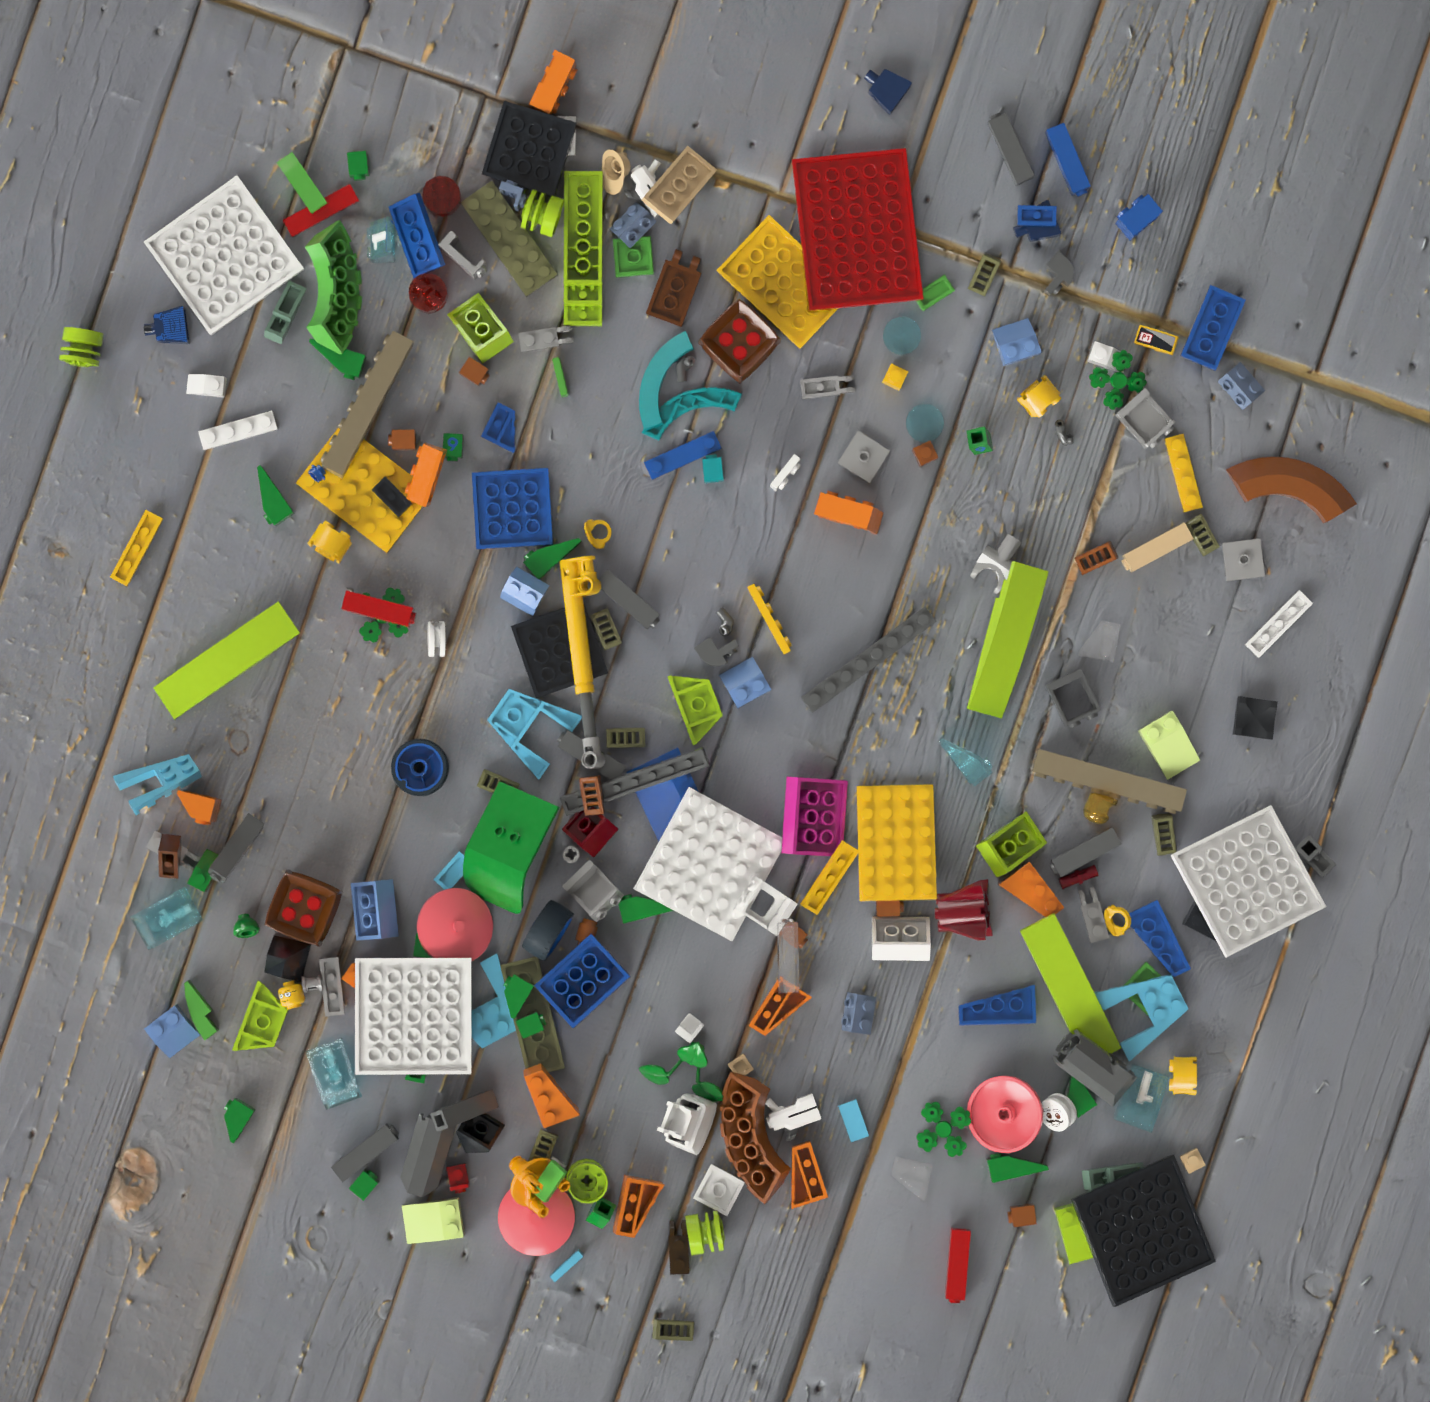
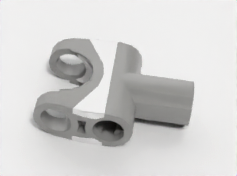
(997, 560)

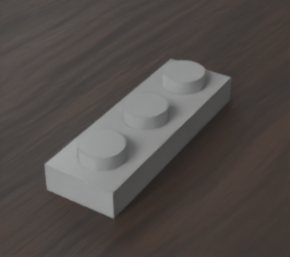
(332, 986)

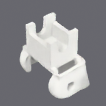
(688, 1123)

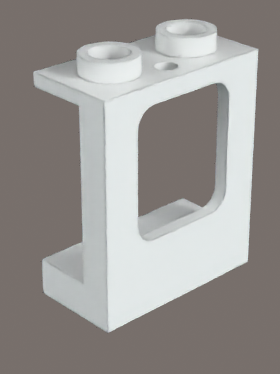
(780, 909)

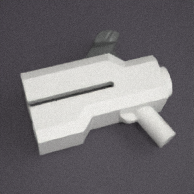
(643, 180)
(793, 1116)

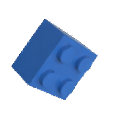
(1137, 218)

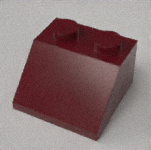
(590, 831)

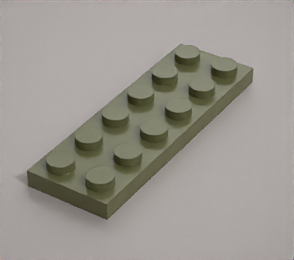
(508, 239)
(544, 1045)

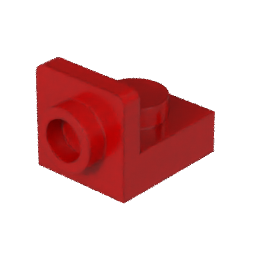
(458, 1178)

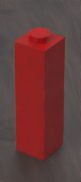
(378, 609)
(957, 1264)

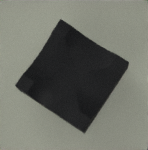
(1255, 718)

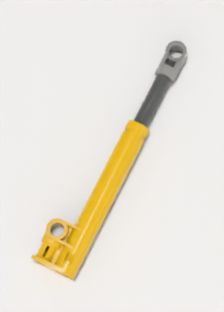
(575, 577)

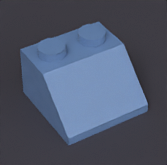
(1016, 342)
(524, 591)
(745, 682)
(172, 1031)

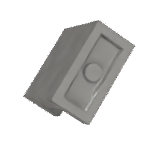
(447, 245)
(1145, 419)
(593, 891)

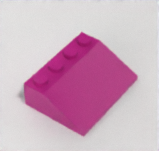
(813, 816)

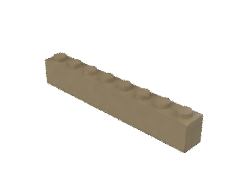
(367, 404)
(1108, 780)

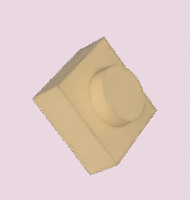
(741, 1065)
(1192, 1160)

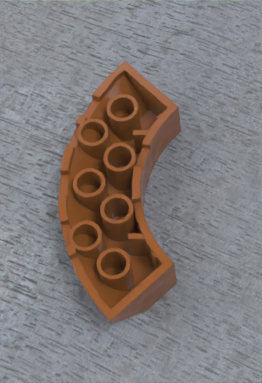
(1294, 480)
(747, 1137)

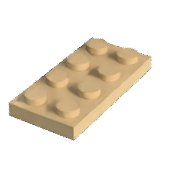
(679, 185)

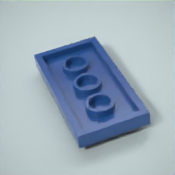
(416, 235)
(1213, 327)

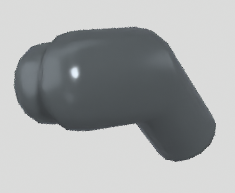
(682, 366)
(1060, 431)
(727, 622)

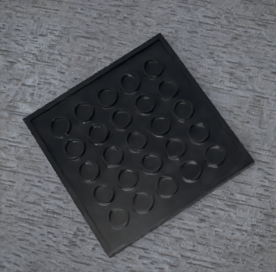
(1143, 1230)

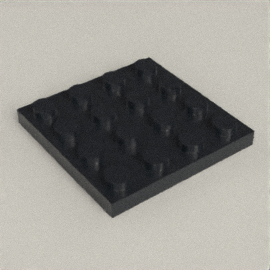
(529, 148)
(547, 653)

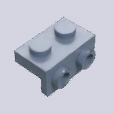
(511, 189)
(633, 224)
(1241, 386)
(858, 1013)

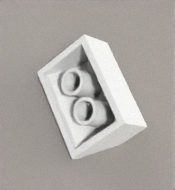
(901, 938)

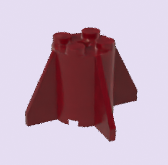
(965, 911)

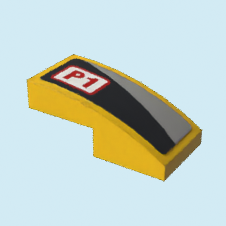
(1156, 340)

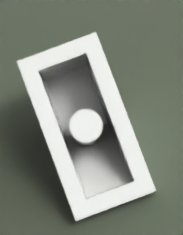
(1102, 355)
(206, 385)

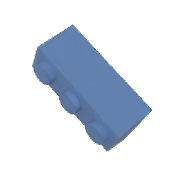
(374, 909)

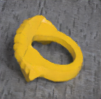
(597, 543)
(1114, 929)

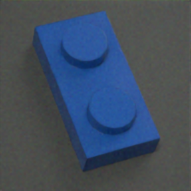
(1036, 215)

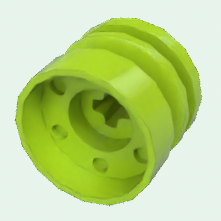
(542, 213)
(81, 346)
(595, 1188)
(704, 1232)

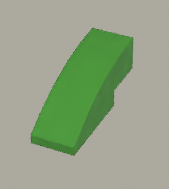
(302, 182)
(199, 1011)

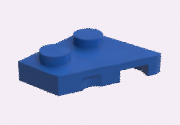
(501, 427)

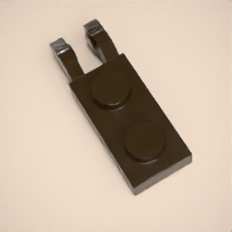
(678, 1250)

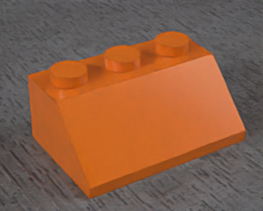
(425, 474)
(199, 806)

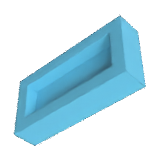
(451, 872)
(853, 1120)
(562, 1269)

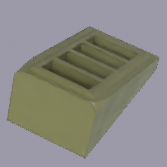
(989, 258)
(1207, 532)
(606, 646)
(641, 737)
(485, 773)
(1156, 827)
(543, 1133)
(657, 1325)

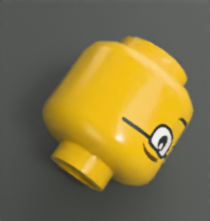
(291, 995)

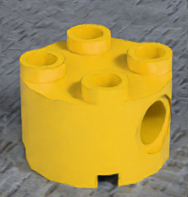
(1039, 396)
(330, 542)
(1183, 1075)

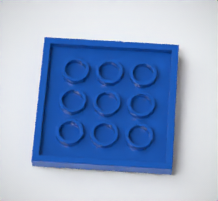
(512, 508)

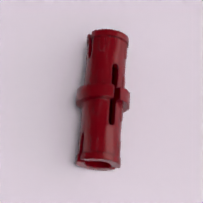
(1078, 877)

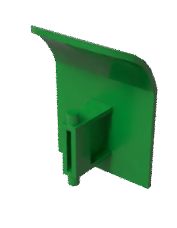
(506, 846)

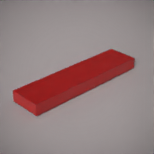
(336, 203)

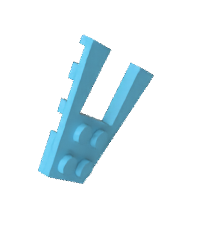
(516, 714)
(170, 773)
(1161, 1001)
(493, 1018)

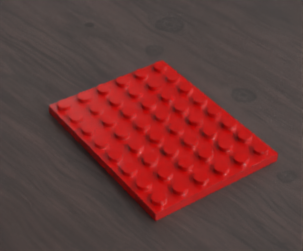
(857, 229)

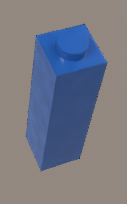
(1068, 160)

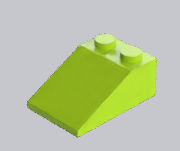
(480, 328)
(1011, 844)
(1072, 1234)

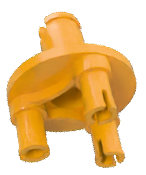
(526, 1180)

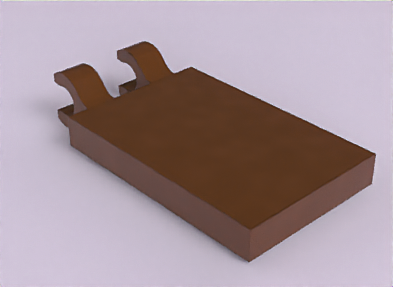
(674, 290)

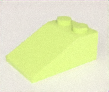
(1169, 744)
(433, 1220)

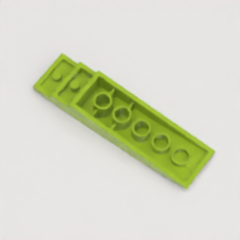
(583, 248)
(1007, 639)
(226, 660)
(1068, 982)

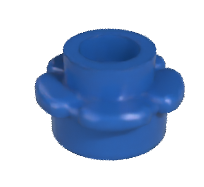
(317, 473)

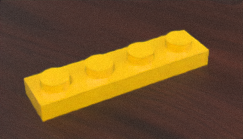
(1183, 473)
(136, 548)
(766, 611)
(829, 877)

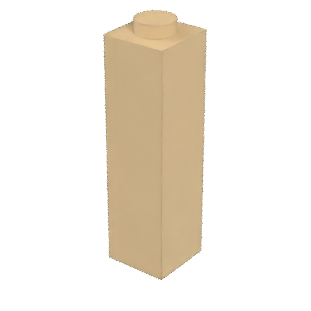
(1156, 547)

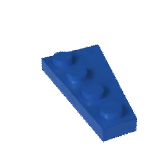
(1156, 933)
(1005, 1008)

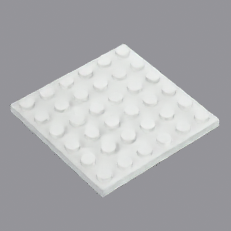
(224, 255)
(708, 863)
(1248, 881)
(413, 1016)

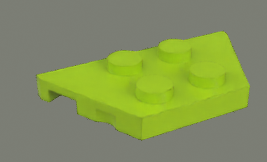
(696, 704)
(261, 1021)

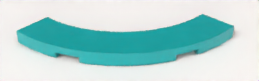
(654, 378)
(693, 400)

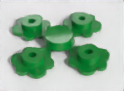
(1118, 379)
(374, 626)
(943, 1129)

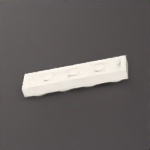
(238, 430)
(1278, 623)

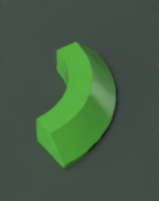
(337, 288)

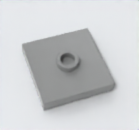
(863, 457)
(1243, 559)

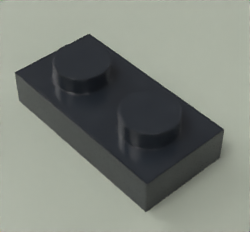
(391, 496)

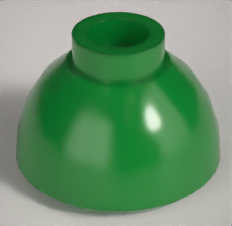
(245, 927)

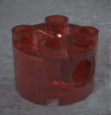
(441, 196)
(428, 293)

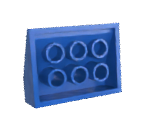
(664, 798)
(582, 981)

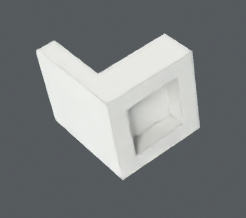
(689, 1028)

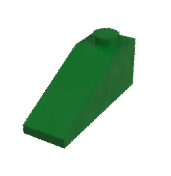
(348, 363)
(273, 502)
(546, 558)
(639, 907)
(1008, 1167)

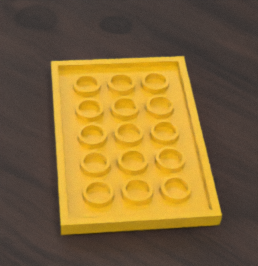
(772, 278)
(353, 495)
(896, 842)

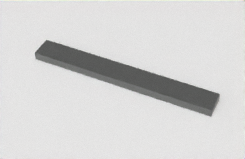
(640, 779)

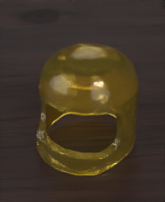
(1097, 807)

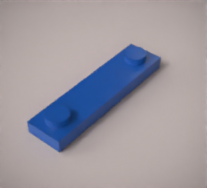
(682, 455)

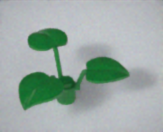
(693, 1055)

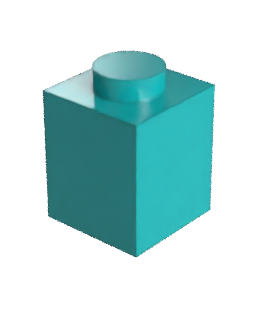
(712, 469)

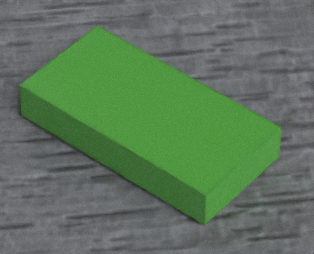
(935, 292)
(560, 377)
(550, 1180)

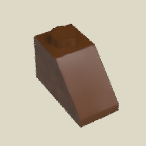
(169, 856)

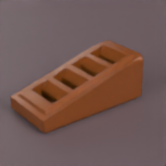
(1111, 550)
(591, 779)

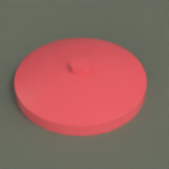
(455, 924)
(1005, 1114)
(533, 1234)

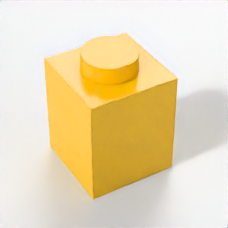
(895, 377)

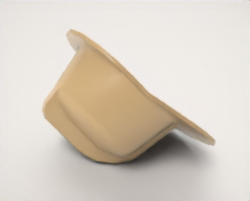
(614, 168)

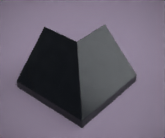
(287, 958)
(479, 1133)

